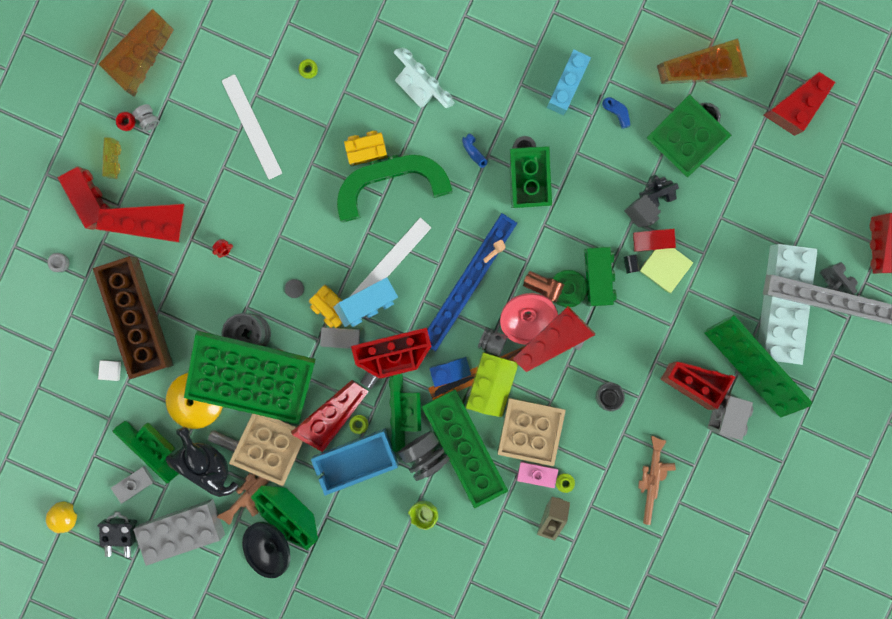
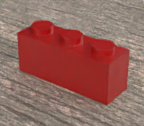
(83, 195)

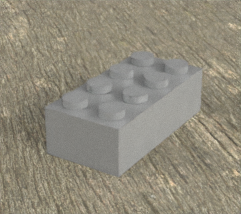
(179, 532)

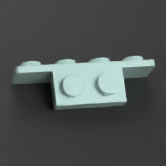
(418, 82)

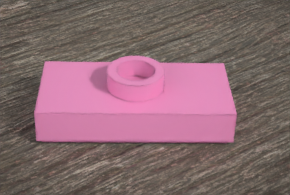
(537, 474)

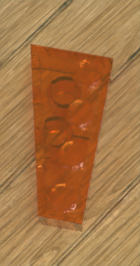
(137, 52)
(711, 64)

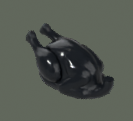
(201, 465)

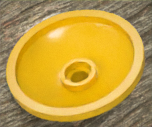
(190, 416)

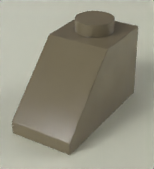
(554, 518)

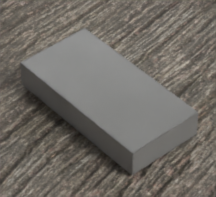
(339, 337)

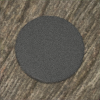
(294, 288)

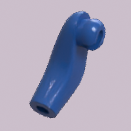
(618, 109)
(473, 152)

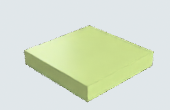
(666, 268)

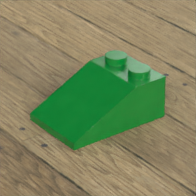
(530, 177)

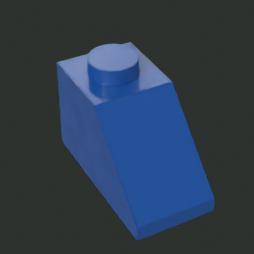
(450, 371)

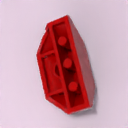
(393, 353)

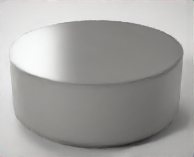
(58, 262)

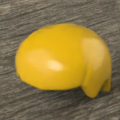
(61, 517)

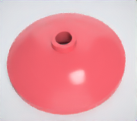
(524, 327)

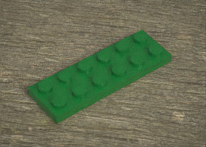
(757, 367)
(465, 448)

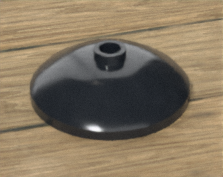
(266, 549)

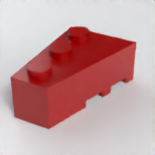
(801, 105)
(881, 243)
(698, 384)

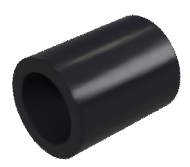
(631, 263)

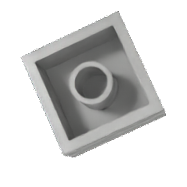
(731, 417)

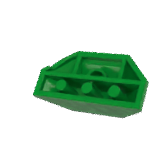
(287, 514)

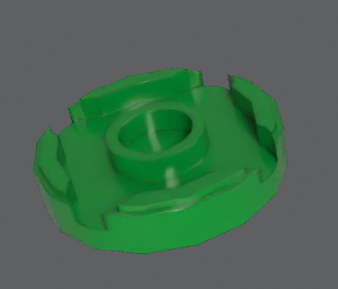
(574, 288)

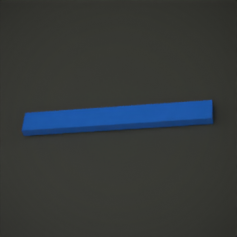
(468, 281)

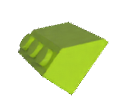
(491, 385)

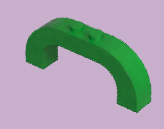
(388, 169)

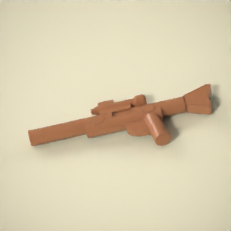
(651, 481)
(251, 485)

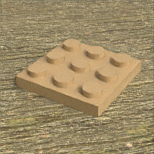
(531, 432)
(267, 449)

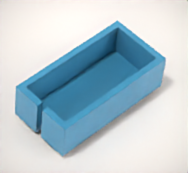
(355, 461)

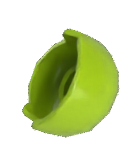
(423, 515)

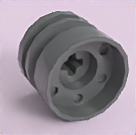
(240, 324)
(424, 456)

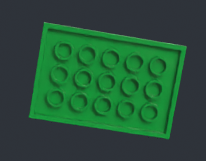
(248, 377)

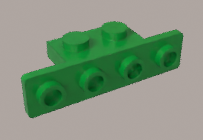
(404, 412)
(149, 447)

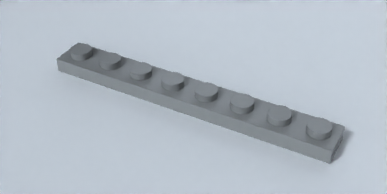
(827, 299)

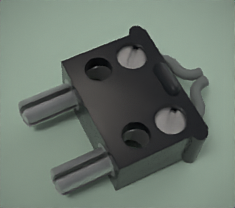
(117, 533)

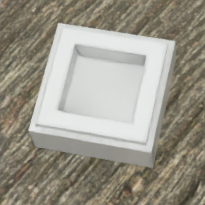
(109, 370)

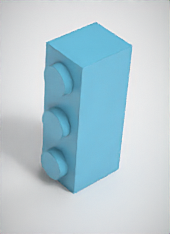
(568, 82)
(366, 303)

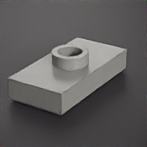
(133, 484)

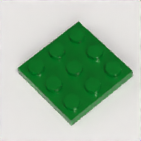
(688, 135)

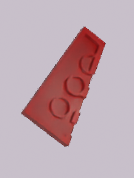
(557, 337)

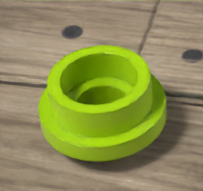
(308, 63)
(354, 428)
(562, 477)

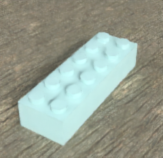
(784, 321)

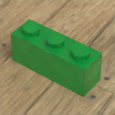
(600, 276)

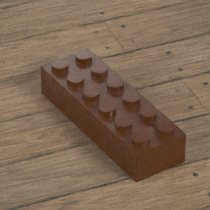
(133, 317)

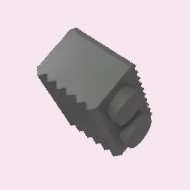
(643, 212)

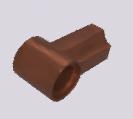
(547, 287)

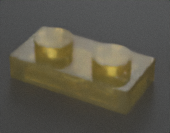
(111, 150)

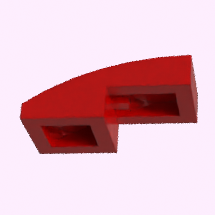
(654, 240)

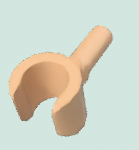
(499, 247)

